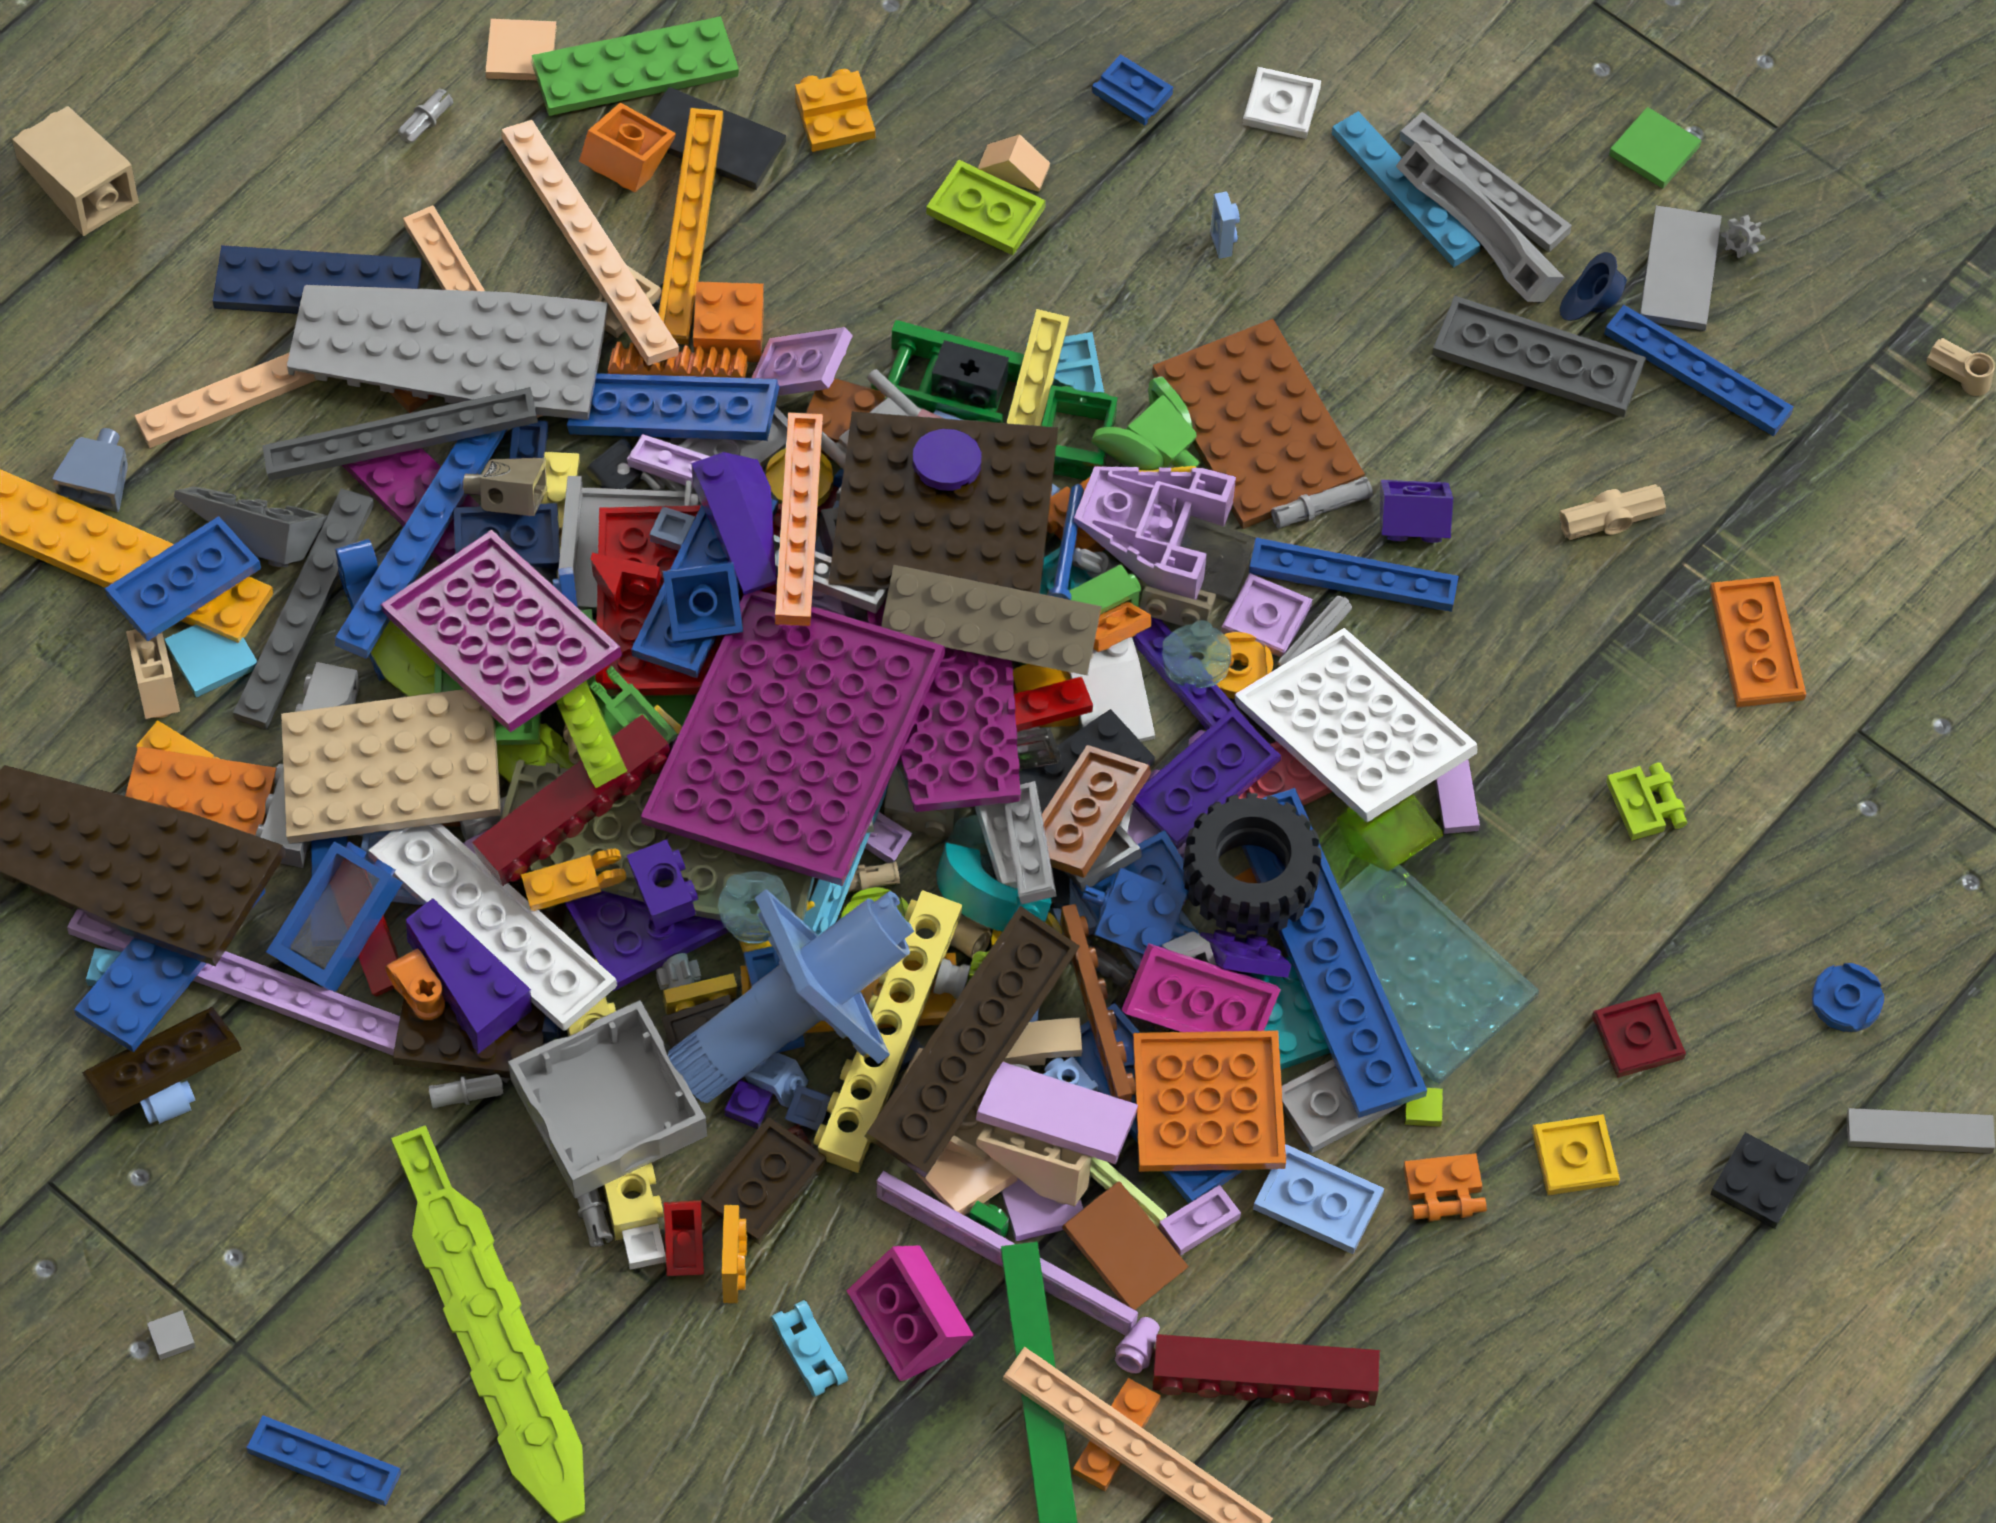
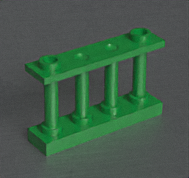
(926, 343)

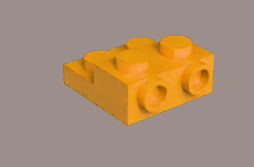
(834, 110)

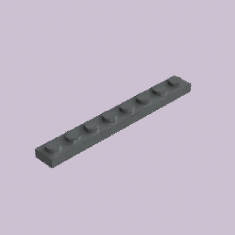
(400, 433)
(302, 611)

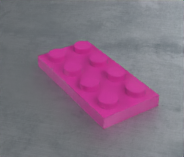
(1197, 995)

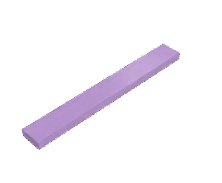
(988, 1245)

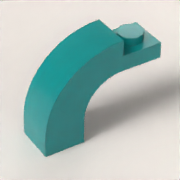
(982, 897)

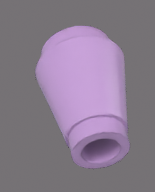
(1137, 1347)

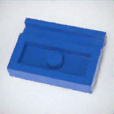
(1132, 89)

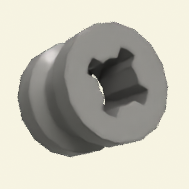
(951, 978)

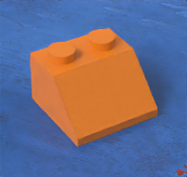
(626, 147)

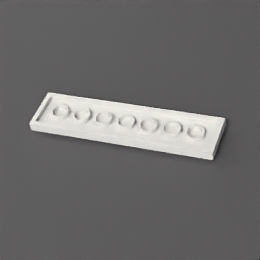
(439, 866)

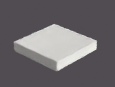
(1282, 102)

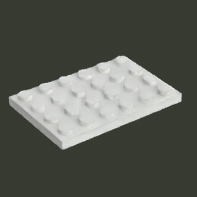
(1356, 724)

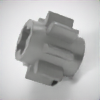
(1738, 243)
(678, 972)

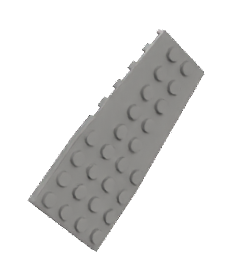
(453, 343)

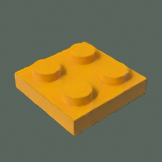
(733, 1254)

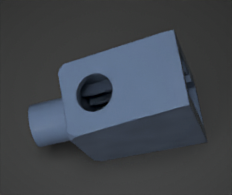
(93, 471)

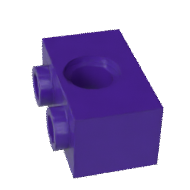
(668, 903)

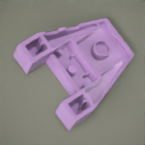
(1146, 516)

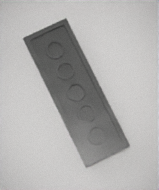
(1539, 356)

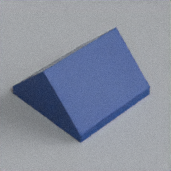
(703, 601)

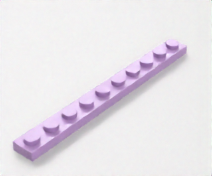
(273, 991)

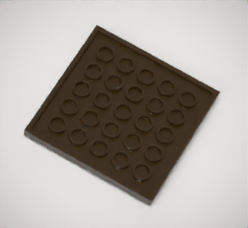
(976, 533)

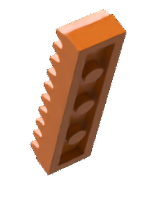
(685, 364)

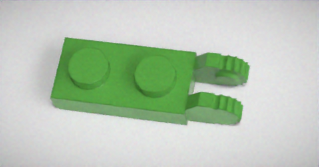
(630, 705)

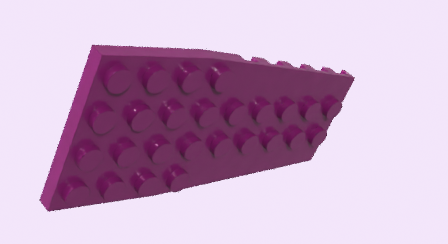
(964, 734)

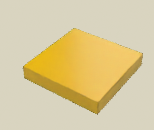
(1575, 1154)

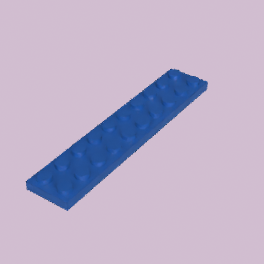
(1344, 990)

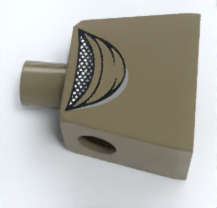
(509, 485)

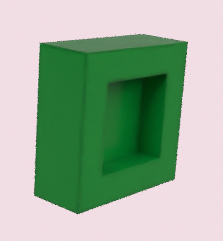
(990, 1217)

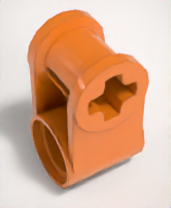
(417, 984)

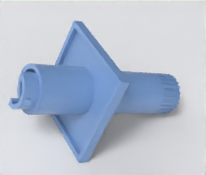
(815, 982)

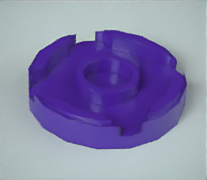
(946, 459)

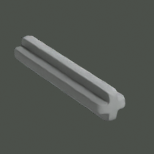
(1319, 629)

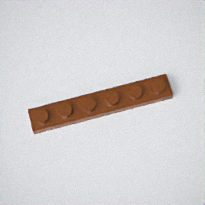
(1093, 994)

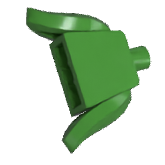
(1155, 437)

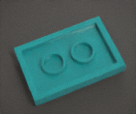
(1294, 1020)

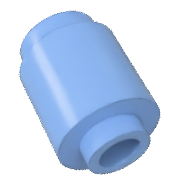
(168, 1103)

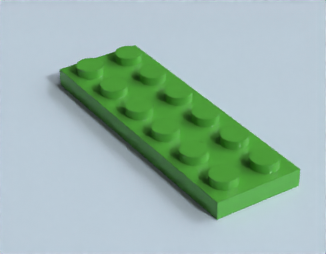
(634, 65)

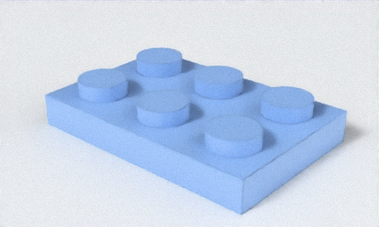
(1319, 1199)

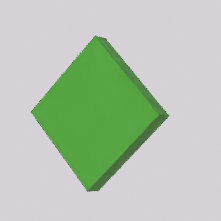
(1655, 147)

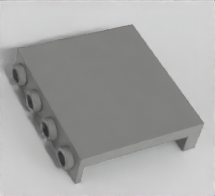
(582, 527)

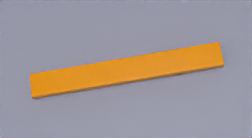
(690, 222)

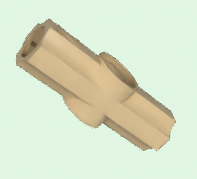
(1612, 512)

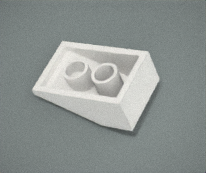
(1118, 685)

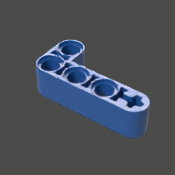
(356, 568)

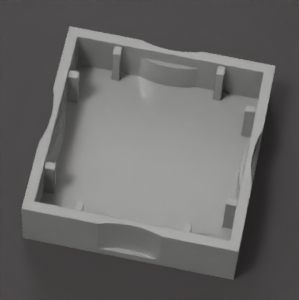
(607, 1099)

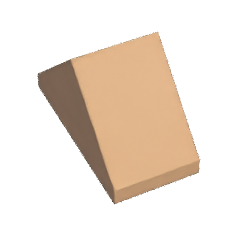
(1015, 163)

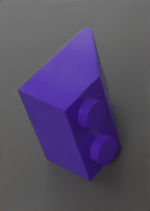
(1415, 510)

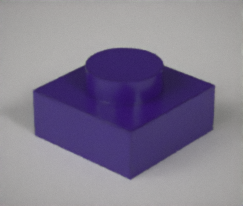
(748, 1104)

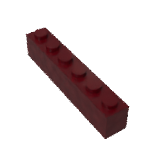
(568, 804)
(1266, 1370)

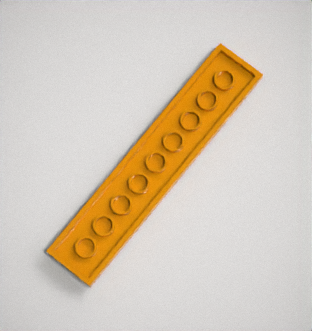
(107, 550)

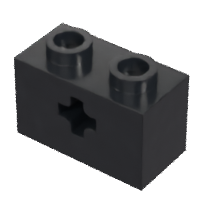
(969, 374)

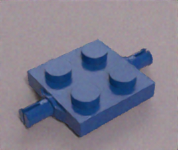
(1137, 912)

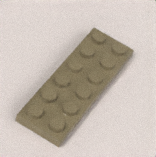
(992, 619)

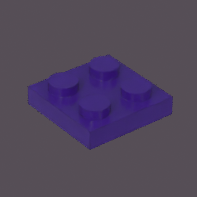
(1246, 954)

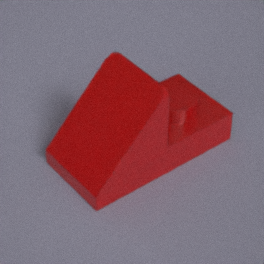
(619, 574)
(683, 1238)

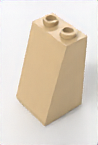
(77, 169)

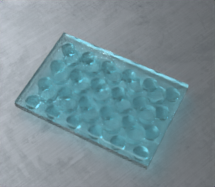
(1434, 969)

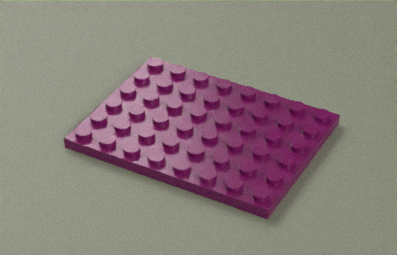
(794, 738)

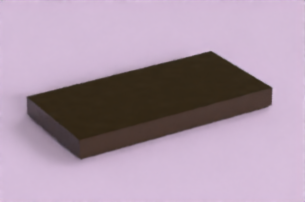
(161, 1061)

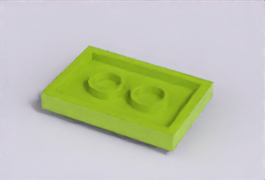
(985, 207)

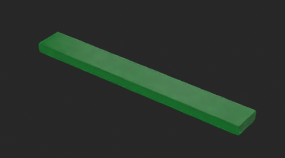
(1043, 1430)

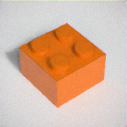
(729, 318)

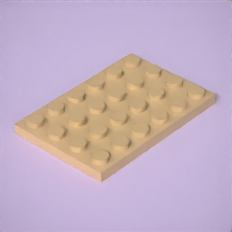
(388, 765)

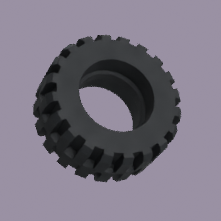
(1257, 824)

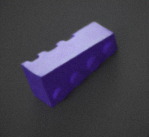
(473, 980)

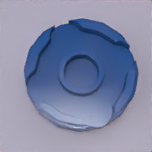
(1847, 997)

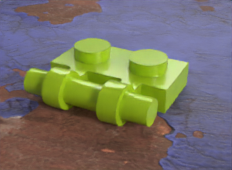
(1637, 804)

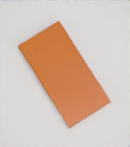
(1757, 641)

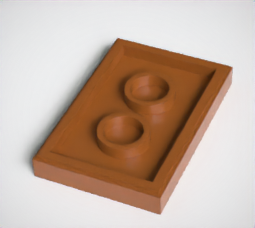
(1125, 1246)

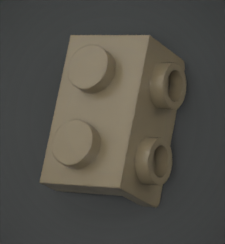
(1175, 607)

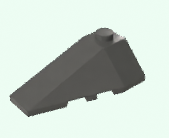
(268, 532)

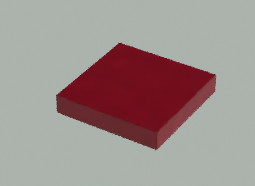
(1638, 1035)

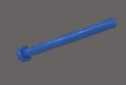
(1067, 546)

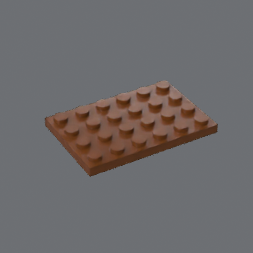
(1259, 420)

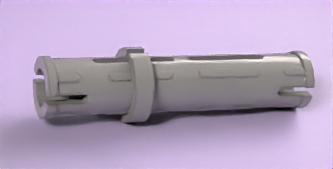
(1310, 506)

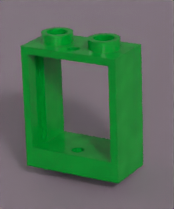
(1098, 405)

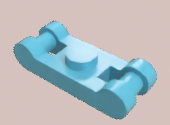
(809, 1348)

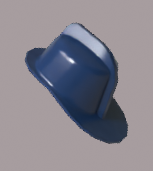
(1595, 289)

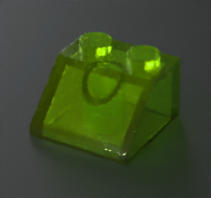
(1391, 835)

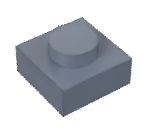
(671, 528)

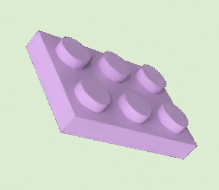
(803, 360)

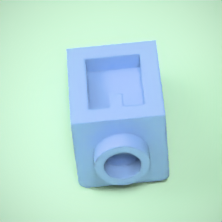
(778, 1075)

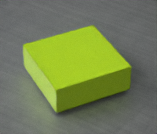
(1426, 1110)

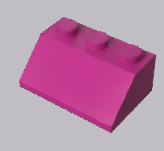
(909, 1311)

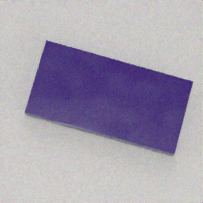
(1210, 769)

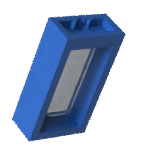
(335, 915)

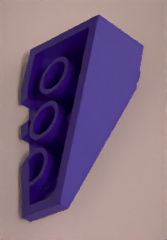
(741, 515)

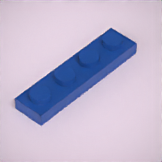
(324, 1460)

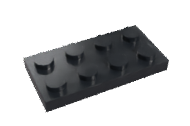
(1104, 733)

